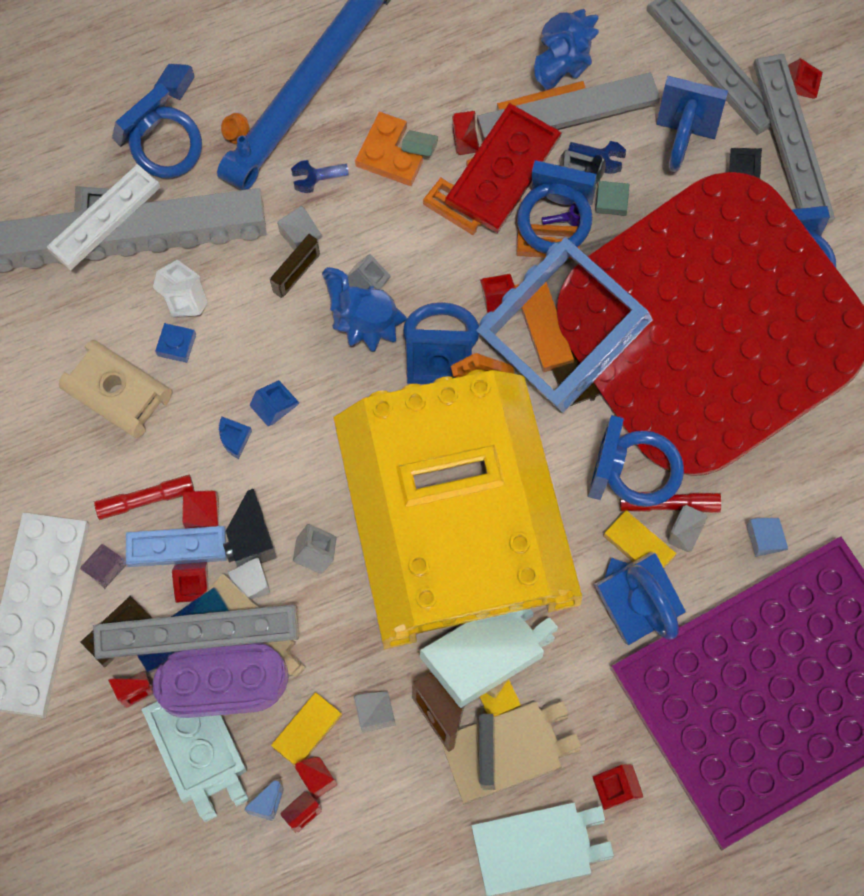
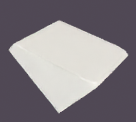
(171, 275)
(185, 298)
(250, 579)

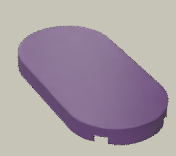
(220, 681)

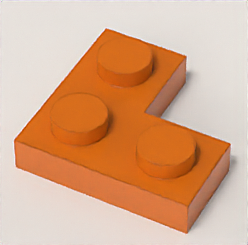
(381, 151)

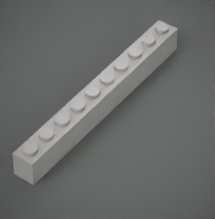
(150, 228)

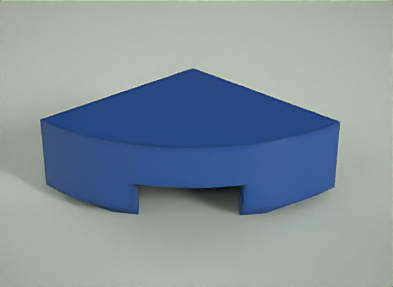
(233, 436)

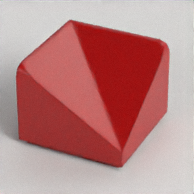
(465, 132)
(200, 509)
(132, 689)
(315, 776)

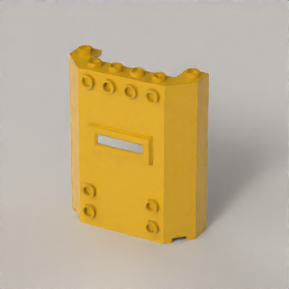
(461, 544)

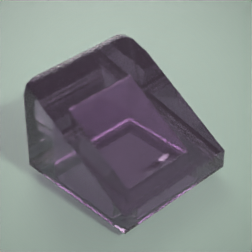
(103, 566)

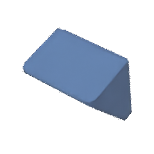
(766, 536)
(267, 802)

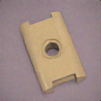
(130, 404)

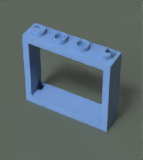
(599, 358)

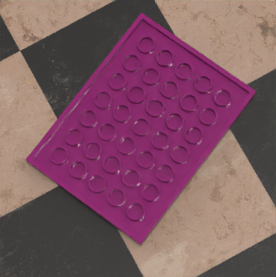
(760, 693)

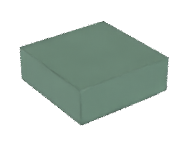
(419, 143)
(612, 198)

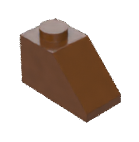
(438, 709)

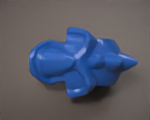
(568, 46)
(361, 312)

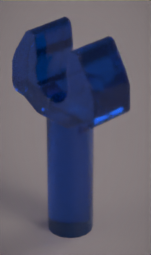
(612, 149)
(315, 175)

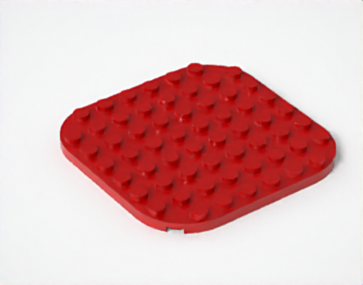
(742, 326)

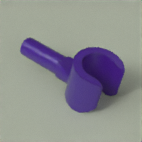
(569, 217)

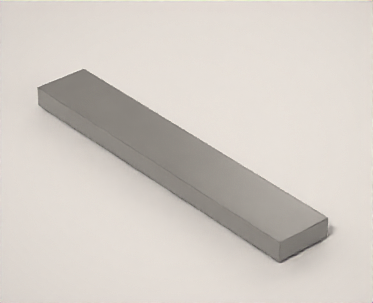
(712, 61)
(585, 103)
(791, 133)
(195, 632)

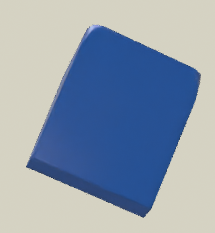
(176, 79)
(273, 402)

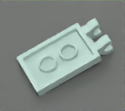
(486, 653)
(198, 757)
(538, 848)

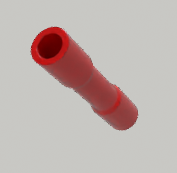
(700, 501)
(123, 503)

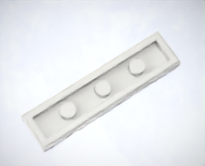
(103, 217)

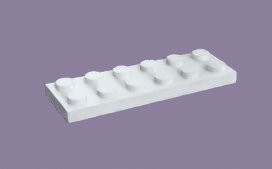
(37, 609)

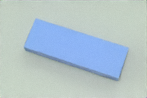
(175, 546)

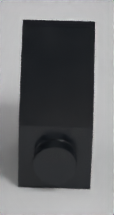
(248, 533)

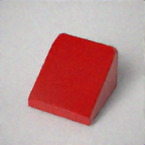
(805, 78)
(494, 290)
(190, 581)
(618, 786)
(301, 812)

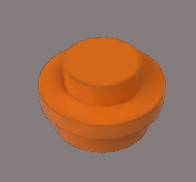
(234, 126)

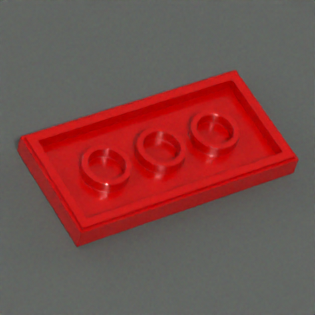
(502, 167)

